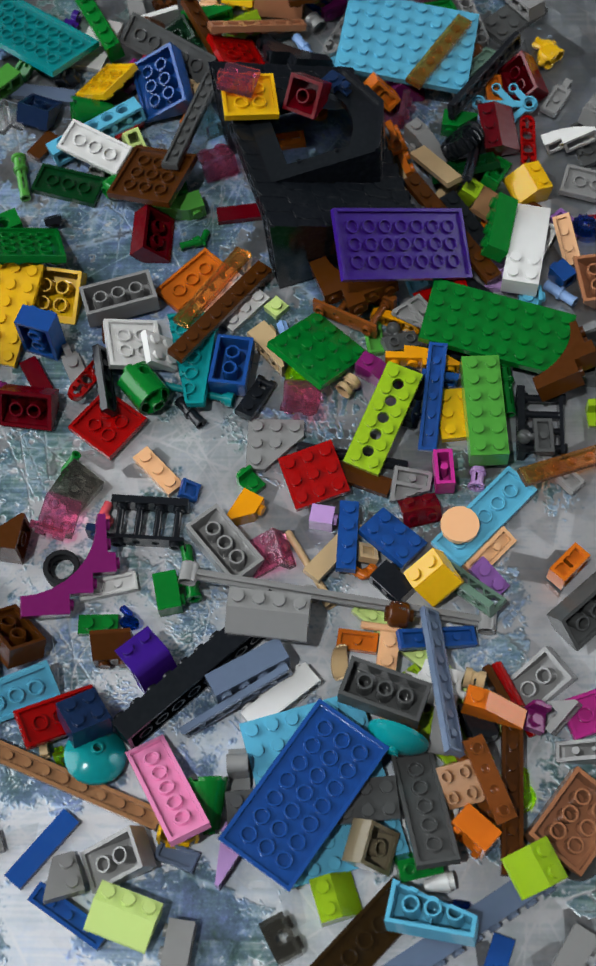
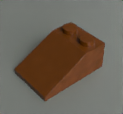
(19, 639)

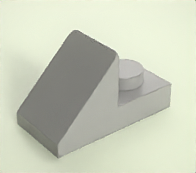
(566, 710)

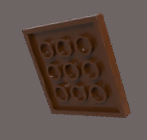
(146, 182)

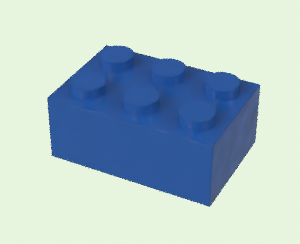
(40, 332)
(231, 364)

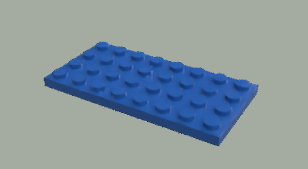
(303, 795)

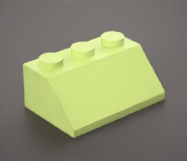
(123, 916)

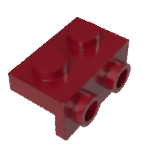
(420, 510)

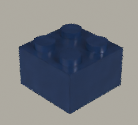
(84, 717)

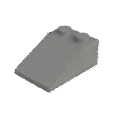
(543, 677)
(119, 857)

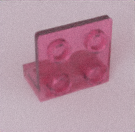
(300, 397)
(274, 549)

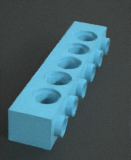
(110, 122)

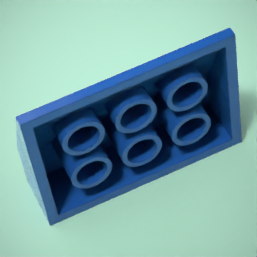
(163, 83)

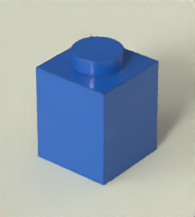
(562, 273)

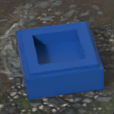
(189, 490)

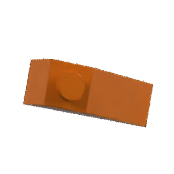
(492, 707)

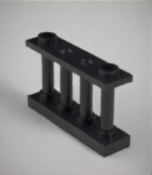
(523, 414)
(141, 504)

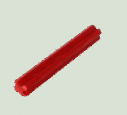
(509, 687)

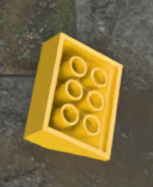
(61, 293)

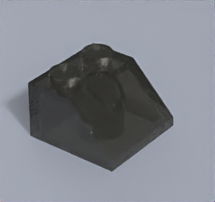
(78, 483)

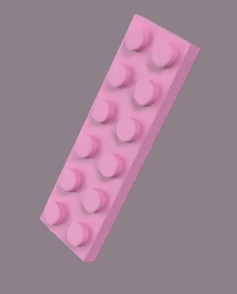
(167, 790)

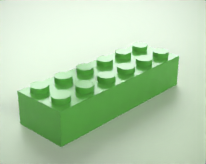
(484, 410)

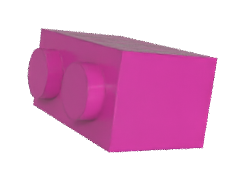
(443, 471)

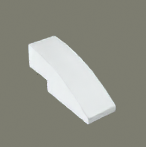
(568, 138)

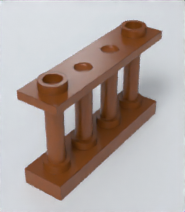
(339, 314)
(498, 804)

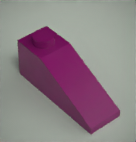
(371, 368)

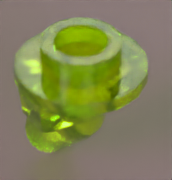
(58, 755)

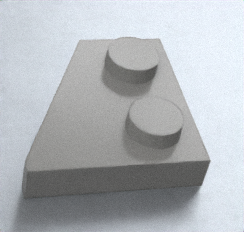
(412, 310)
(409, 483)
(63, 879)

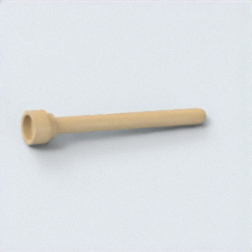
(305, 560)

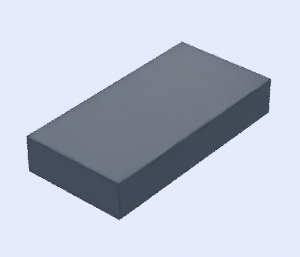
(179, 858)

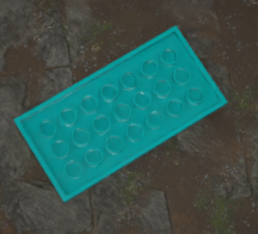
(41, 38)

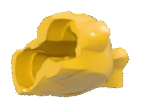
(548, 52)

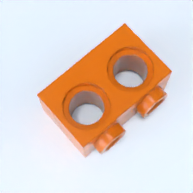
(383, 90)
(568, 566)

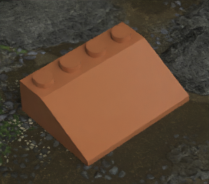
(569, 821)

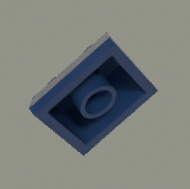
(38, 111)

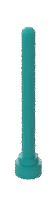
(227, 399)

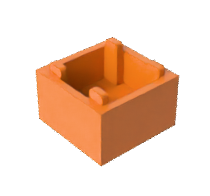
(475, 831)

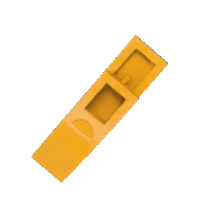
(417, 357)

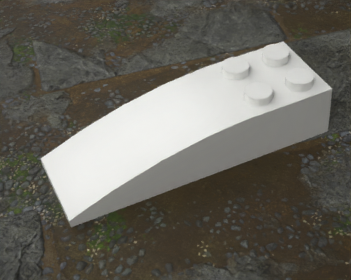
(526, 250)

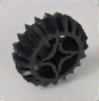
(462, 140)

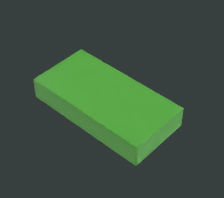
(373, 344)

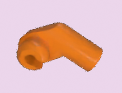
(364, 573)

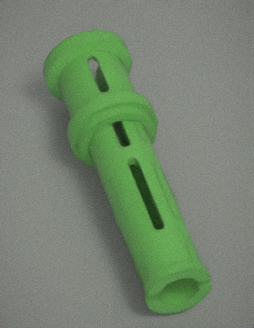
(24, 192)

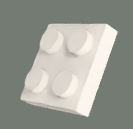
(156, 349)

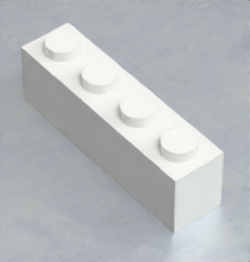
(284, 694)

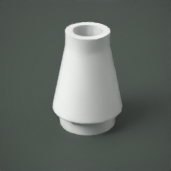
(440, 883)

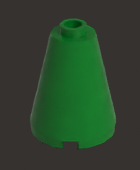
(85, 109)
(211, 796)

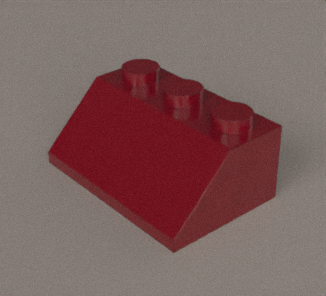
(525, 73)
(499, 128)
(152, 235)
(28, 406)

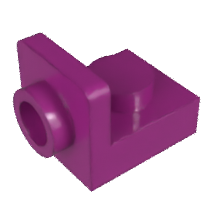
(536, 716)

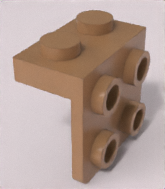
(459, 784)

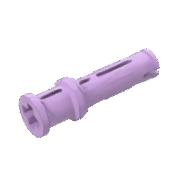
(477, 478)

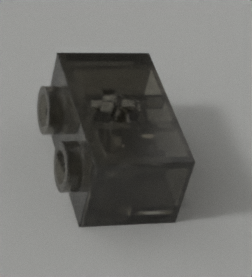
(282, 952)

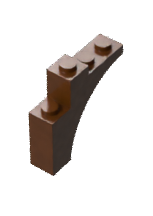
(354, 294)
(569, 369)

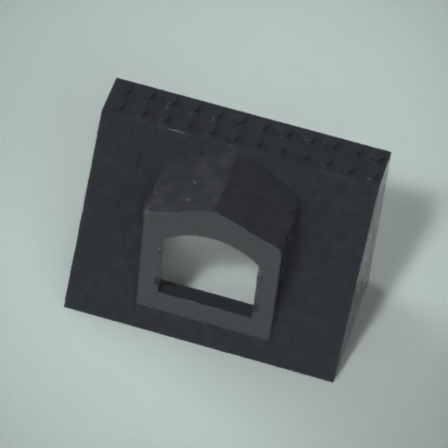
(299, 195)

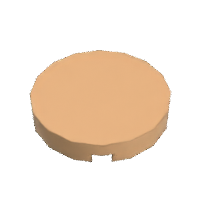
(459, 525)

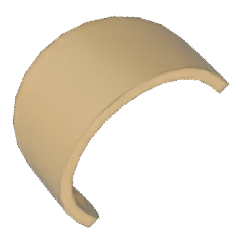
(339, 662)

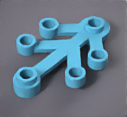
(507, 100)

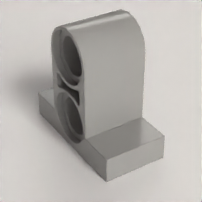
(238, 769)

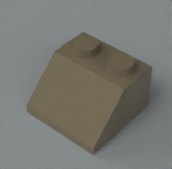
(370, 846)

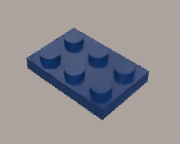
(392, 538)

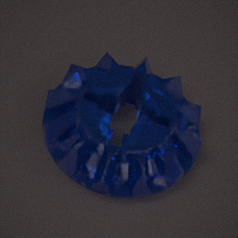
(583, 230)

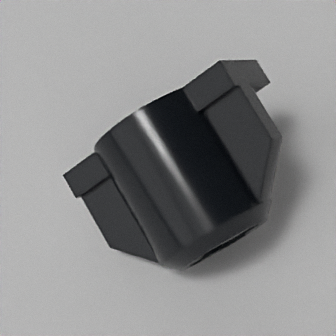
(68, 79)
(413, 414)

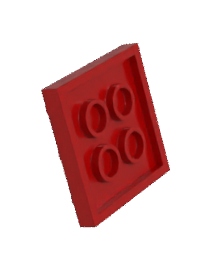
(234, 49)
(106, 432)
(314, 475)

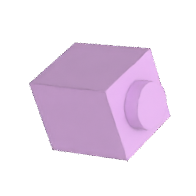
(322, 517)

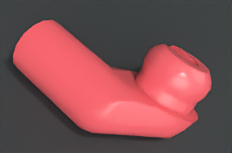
(106, 508)

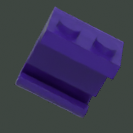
(146, 658)

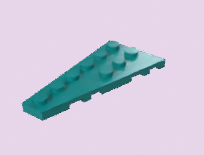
(196, 368)

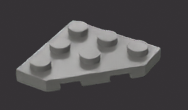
(271, 440)

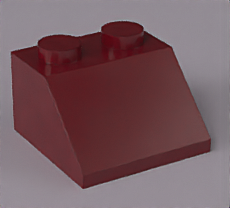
(306, 94)

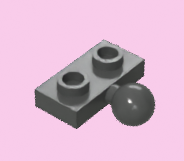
(397, 340)
(542, 436)

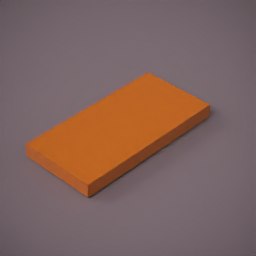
(188, 279)

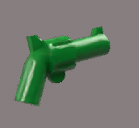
(196, 242)

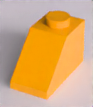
(247, 508)

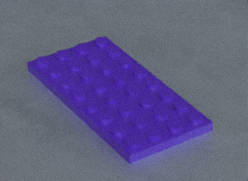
(401, 244)

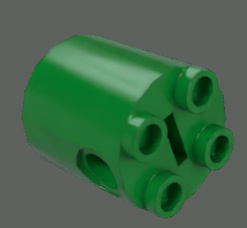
(143, 387)

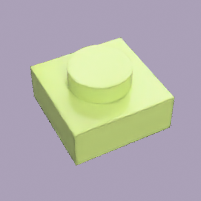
(276, 307)

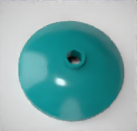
(398, 737)
(95, 766)

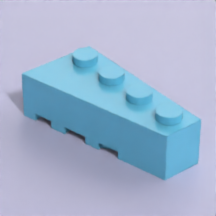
(428, 917)

